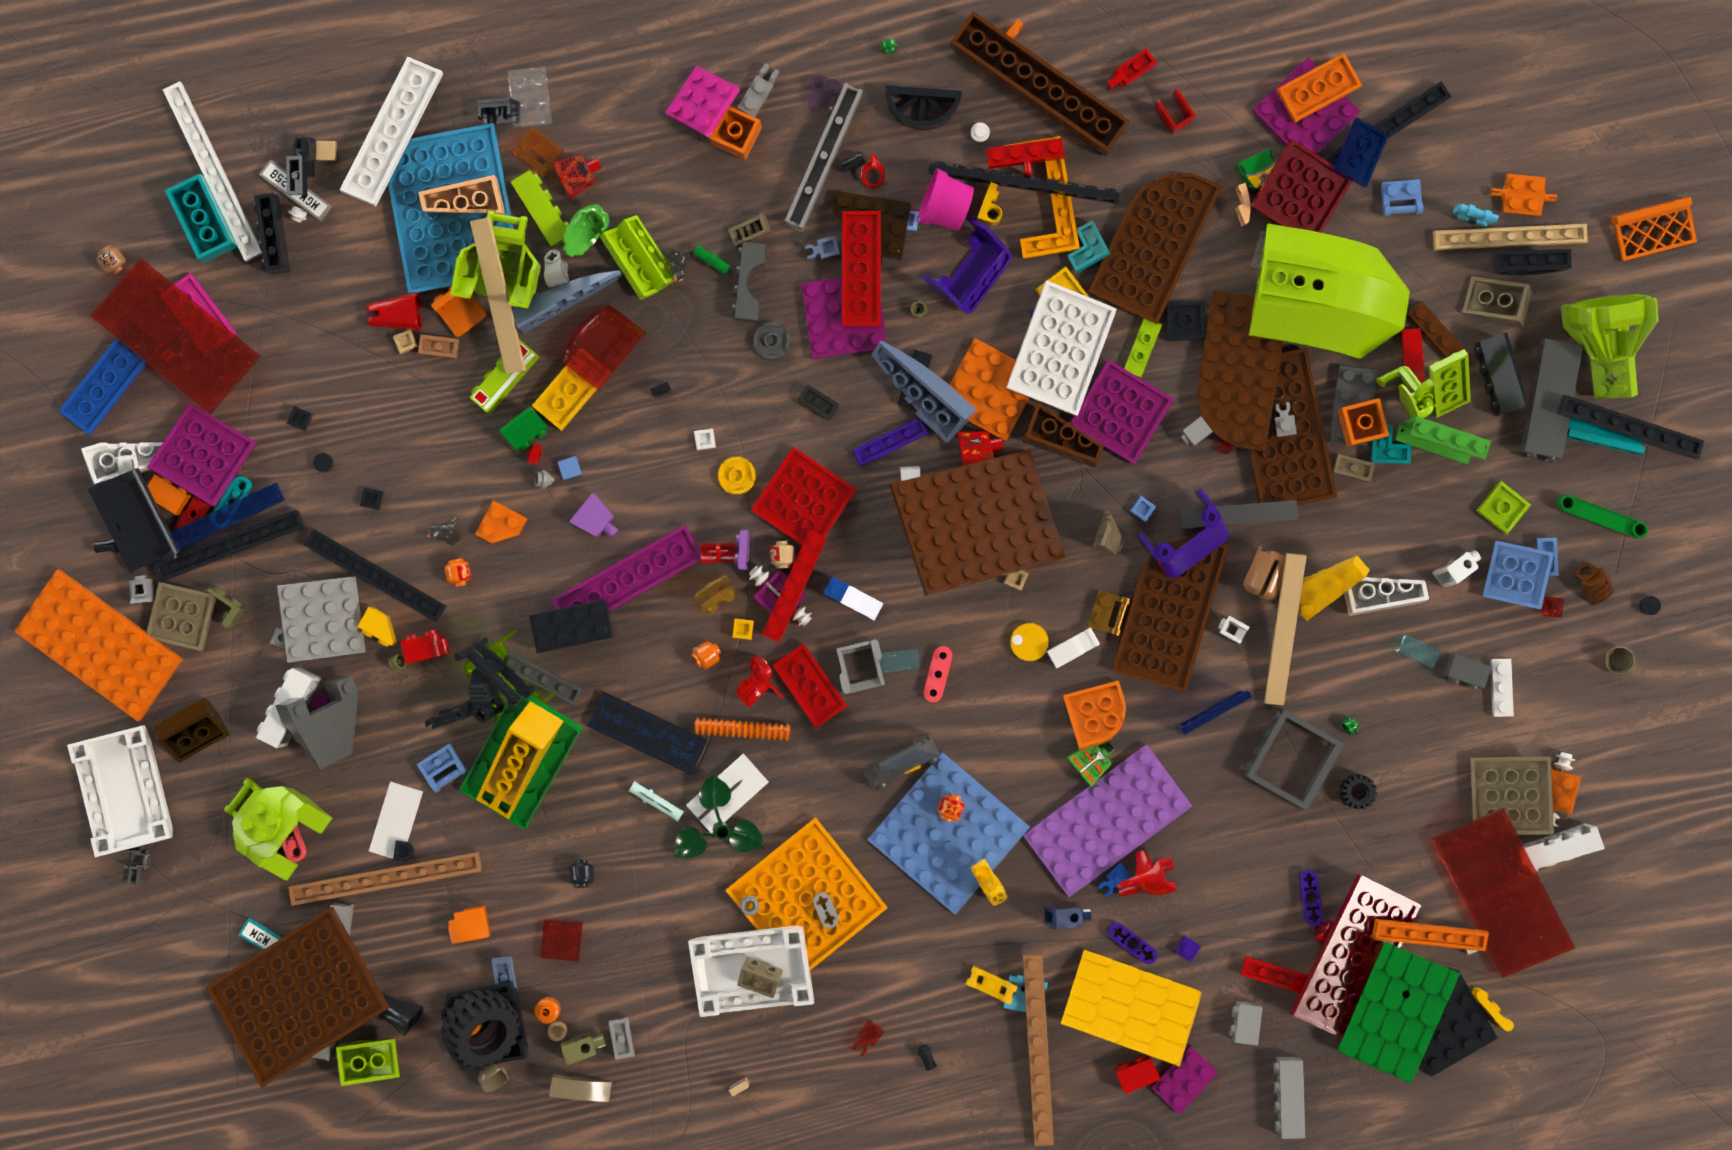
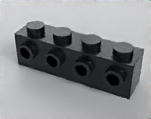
(272, 234)

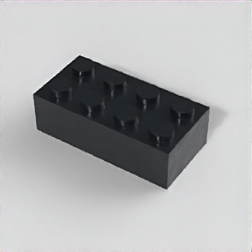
(572, 626)

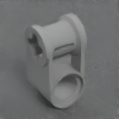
(555, 269)

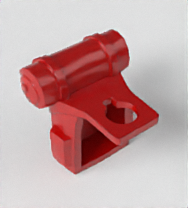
(758, 682)

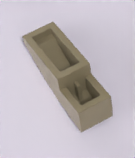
(580, 1088)

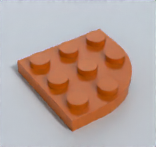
(1096, 713)

